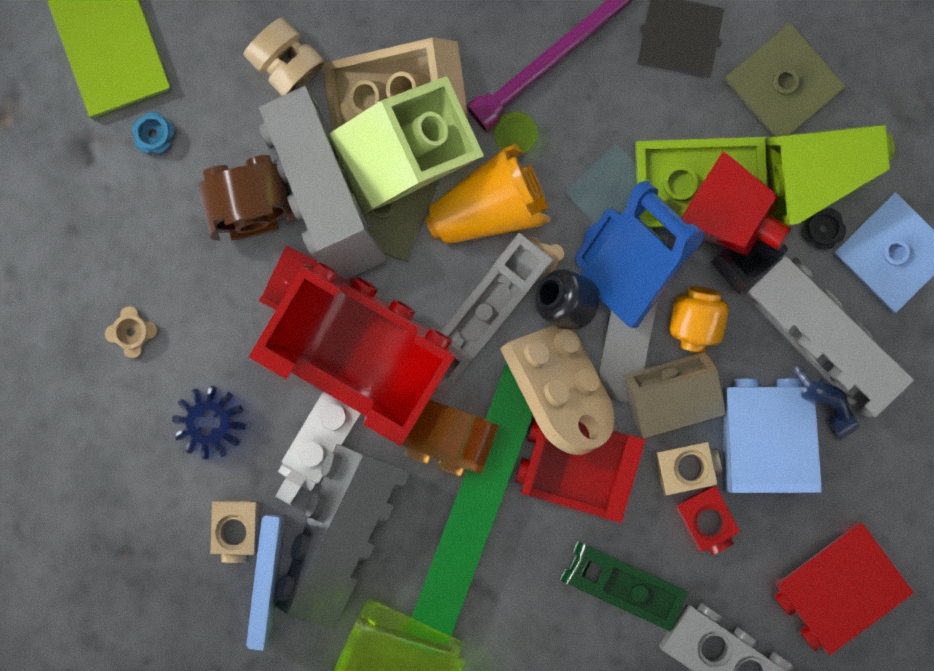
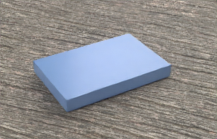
(265, 581)

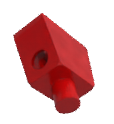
(736, 209)

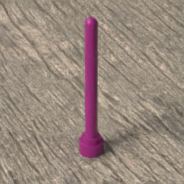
(489, 108)

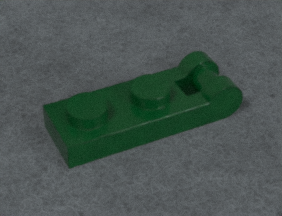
(626, 586)

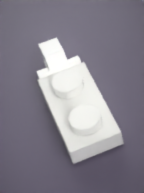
(324, 428)

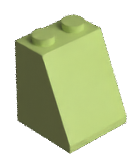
(405, 143)

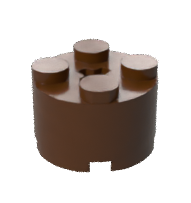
(244, 199)

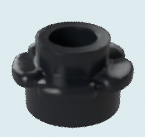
(835, 232)

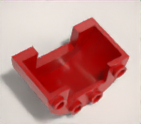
(355, 348)

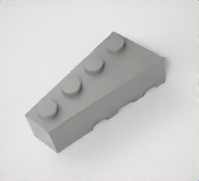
(319, 185)
(828, 337)

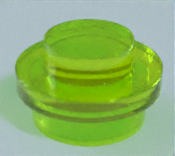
(516, 128)

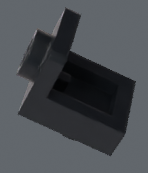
(743, 269)

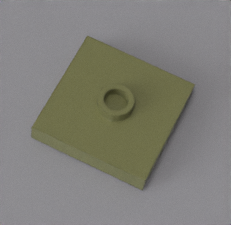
(784, 82)
(400, 222)

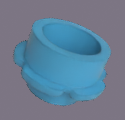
(149, 122)

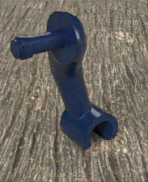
(819, 391)

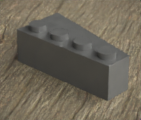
(337, 535)

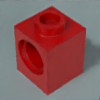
(693, 506)

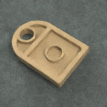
(561, 388)

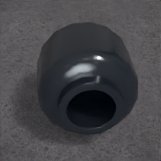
(567, 299)

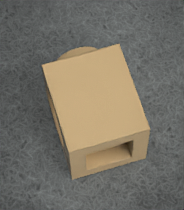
(668, 461)
(248, 514)

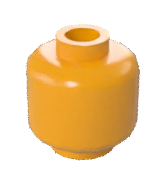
(699, 318)

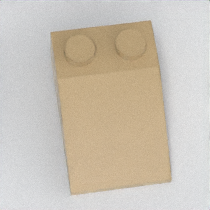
(368, 78)

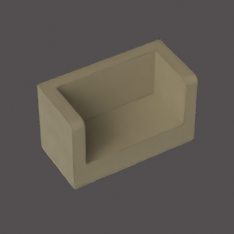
(674, 394)

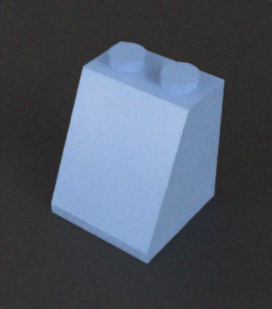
(769, 439)

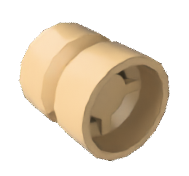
(273, 47)

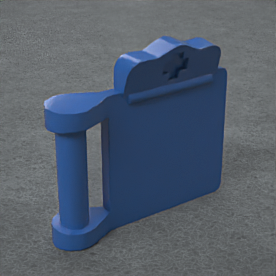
(630, 259)

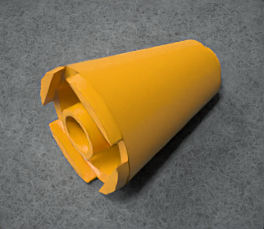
(490, 201)

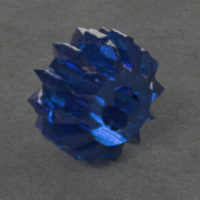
(201, 410)

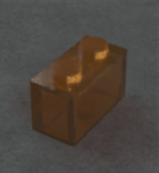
(451, 436)

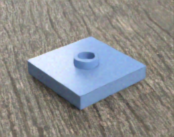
(891, 253)

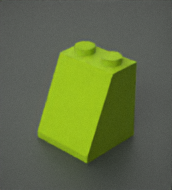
(824, 166)

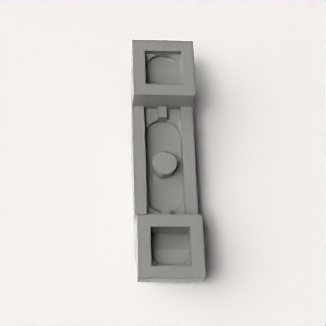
(492, 303)
(624, 351)

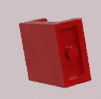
(586, 482)
(842, 589)

